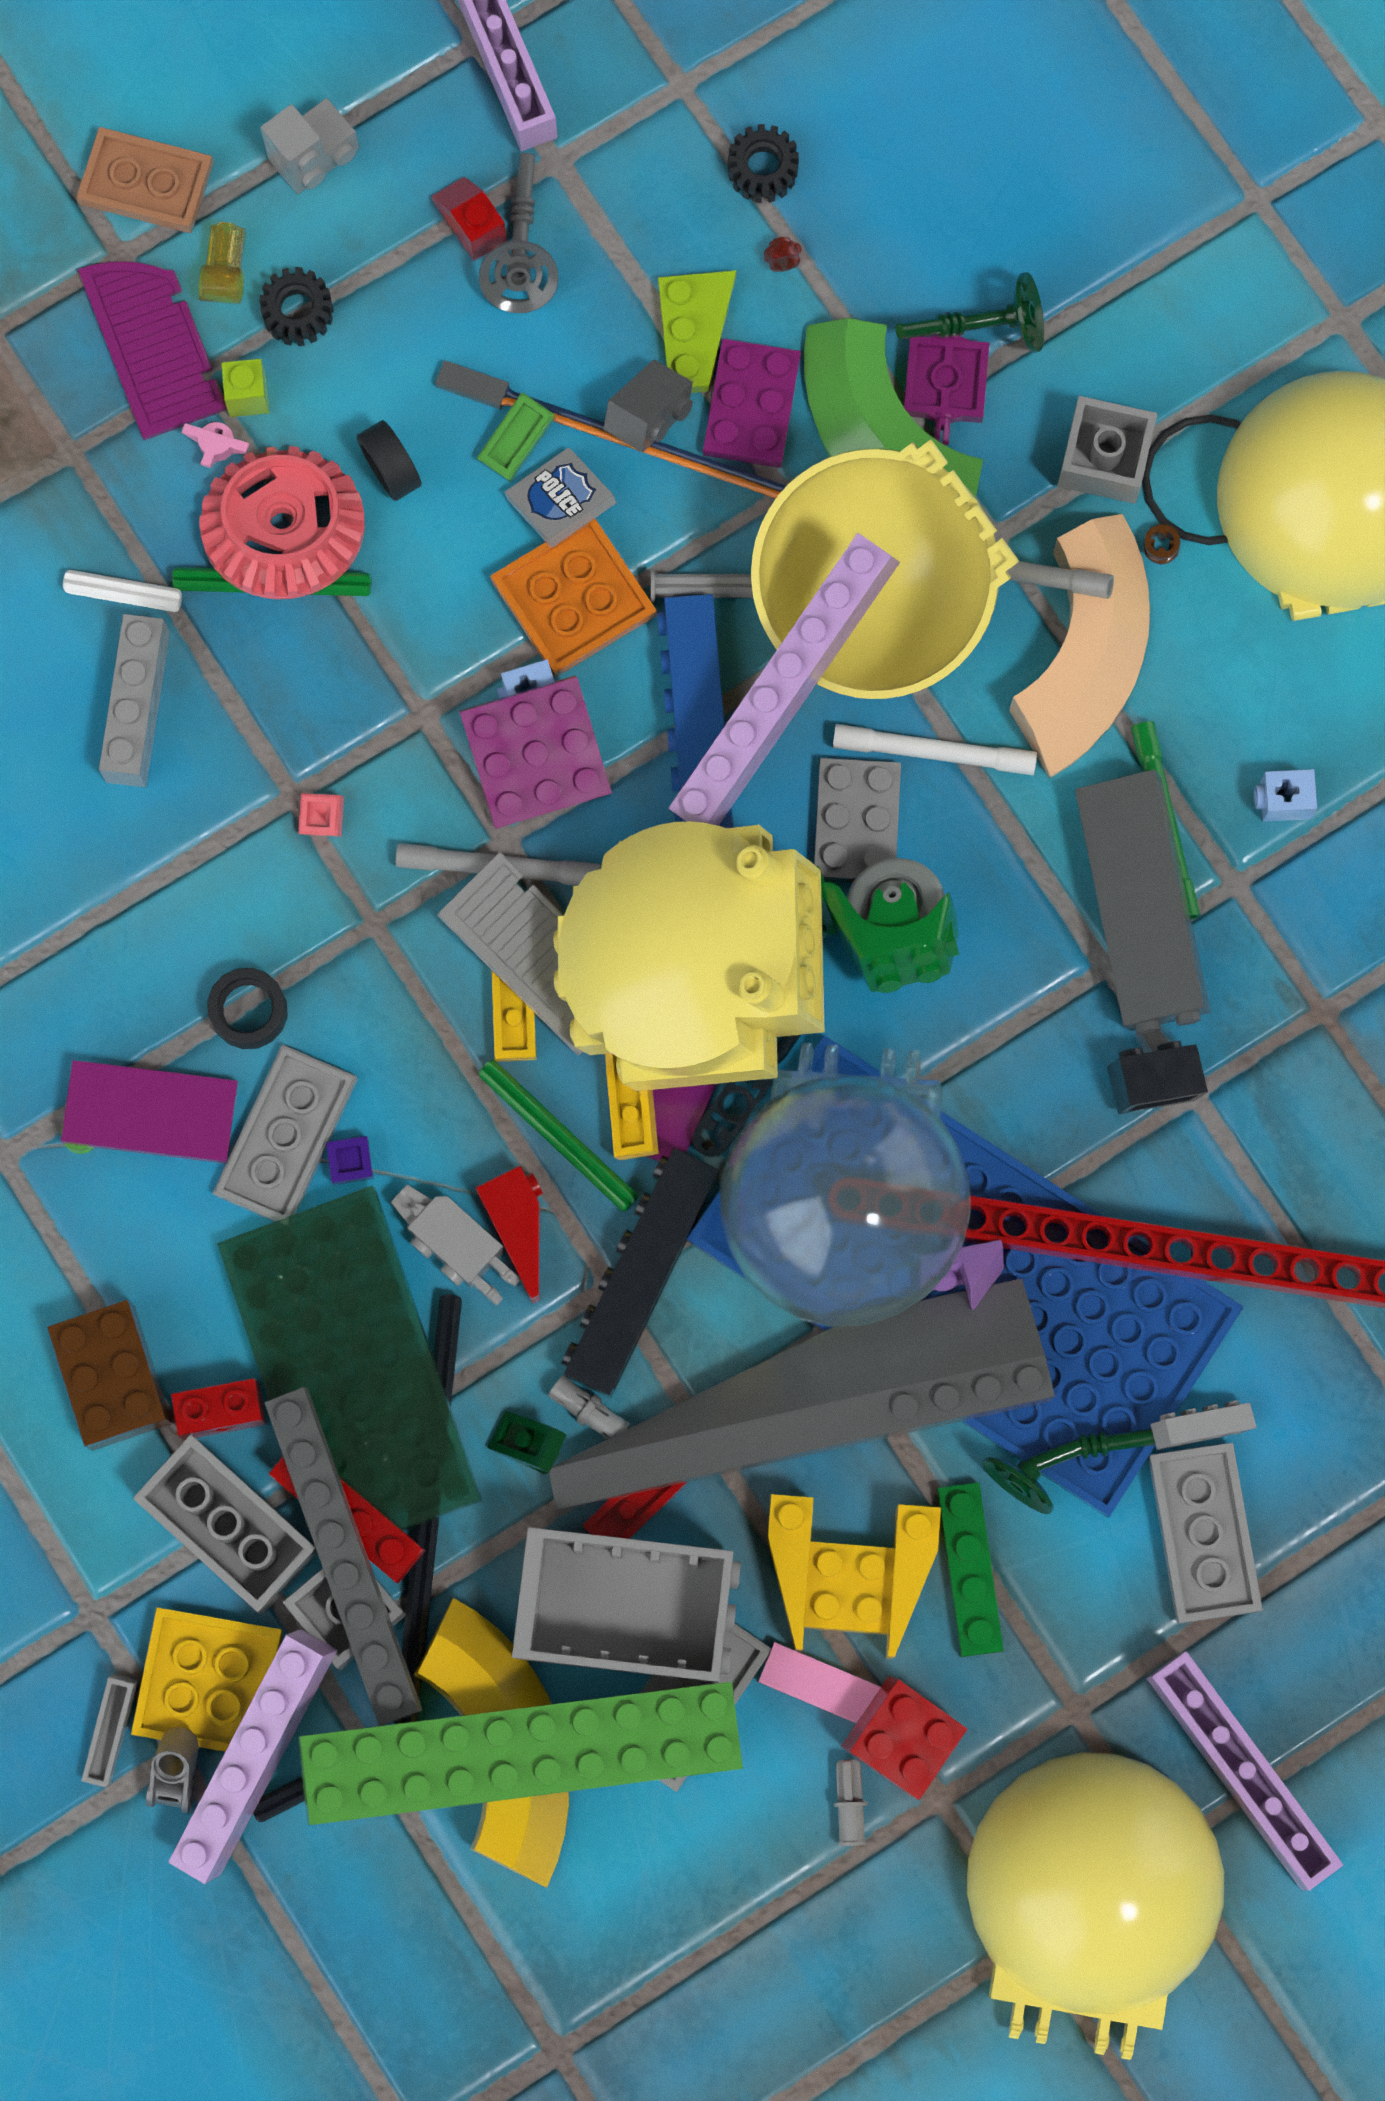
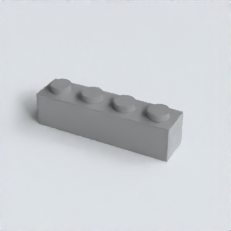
(1204, 1425)

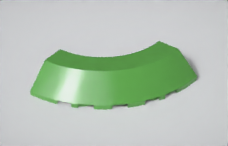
(856, 400)

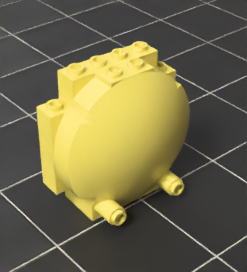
(693, 955)

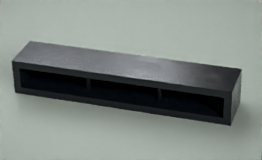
(641, 1273)

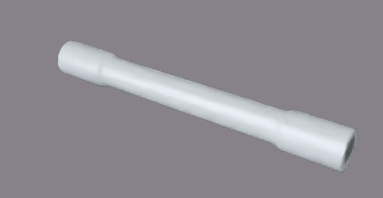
(1000, 758)

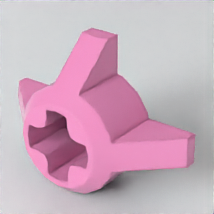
(215, 442)

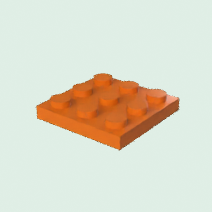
(573, 597)

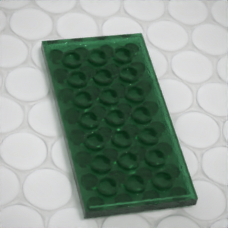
(339, 1318)

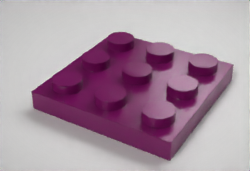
(535, 752)

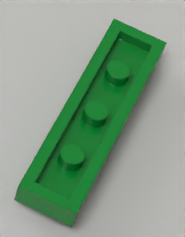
(970, 1570)

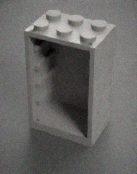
(625, 1605)

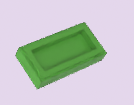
(516, 437)

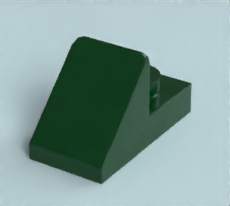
(527, 1442)

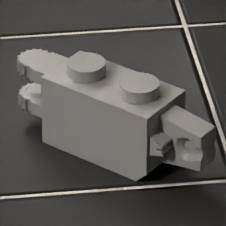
(453, 1238)

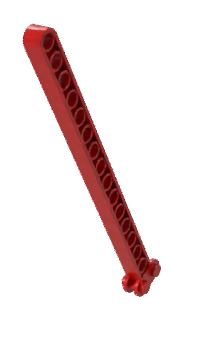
(1159, 1259)

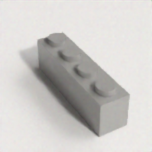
(134, 700)

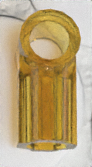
(222, 275)

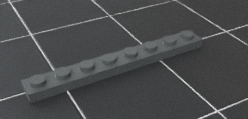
(343, 1556)

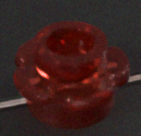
(782, 254)

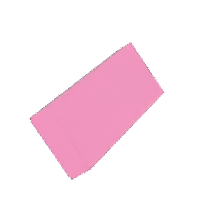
(817, 1683)

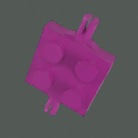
(946, 381)

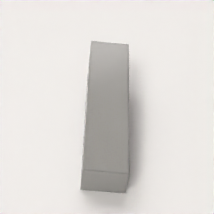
(110, 1729)

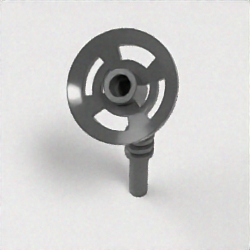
(518, 263)

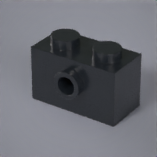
(1157, 1077)

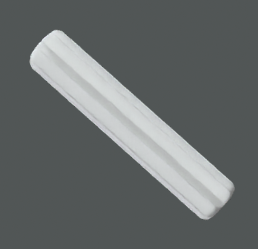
(122, 590)

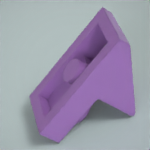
(976, 1268)

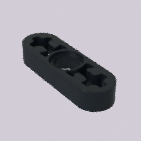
(718, 1106)

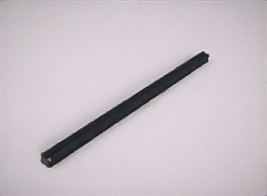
(426, 1533)

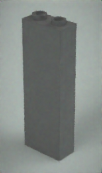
(1142, 902)

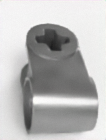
(174, 1770)

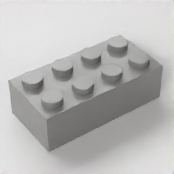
(226, 1524)

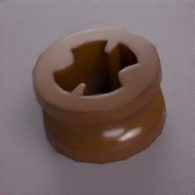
(1161, 556)

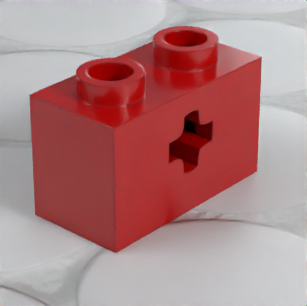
(219, 1409)

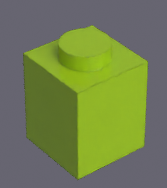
(245, 387)

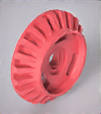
(310, 554)

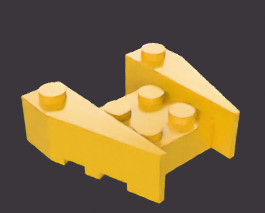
(850, 1584)

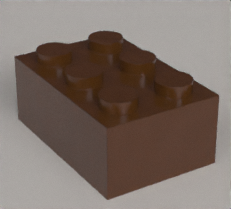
(109, 1375)

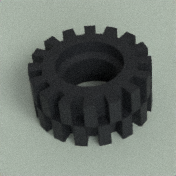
(768, 142)
(290, 285)

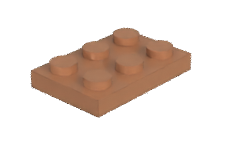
(145, 180)

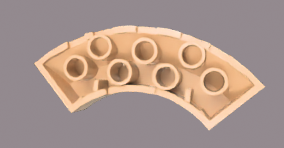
(1101, 651)

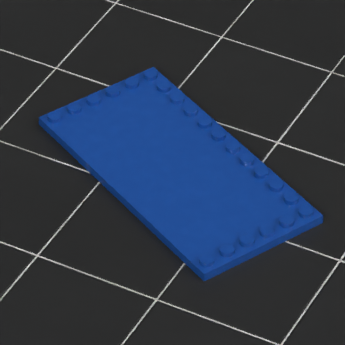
(1112, 1336)

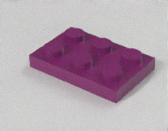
(751, 403)

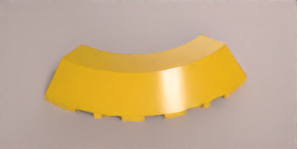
(477, 1675)

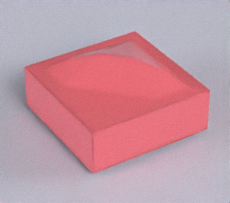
(321, 815)

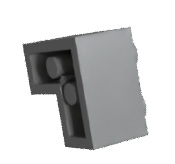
(308, 144)

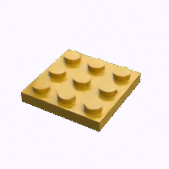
(201, 1675)

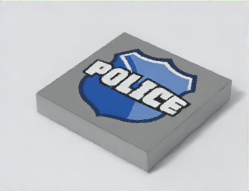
(560, 497)

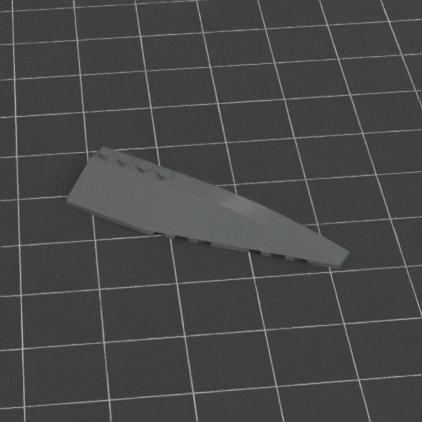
(831, 1393)

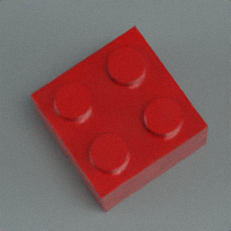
(904, 1737)

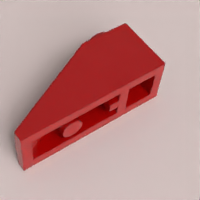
(517, 1220)

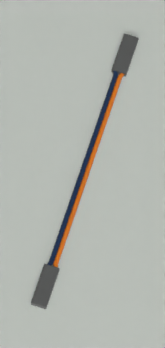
(493, 393)

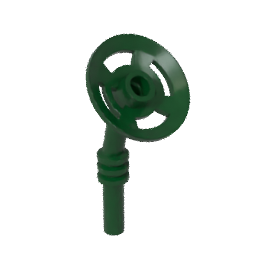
(1020, 314)
(1022, 1479)

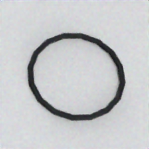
(1146, 480)

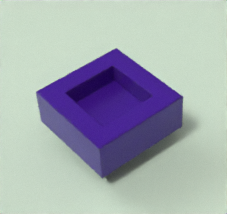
(349, 1160)

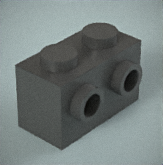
(648, 406)

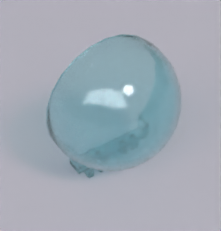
(846, 1192)

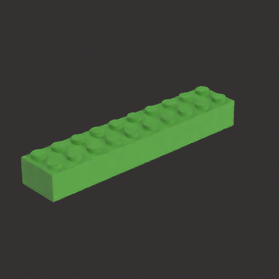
(519, 1753)

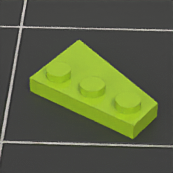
(693, 322)

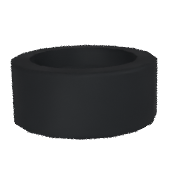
(389, 460)
(236, 979)

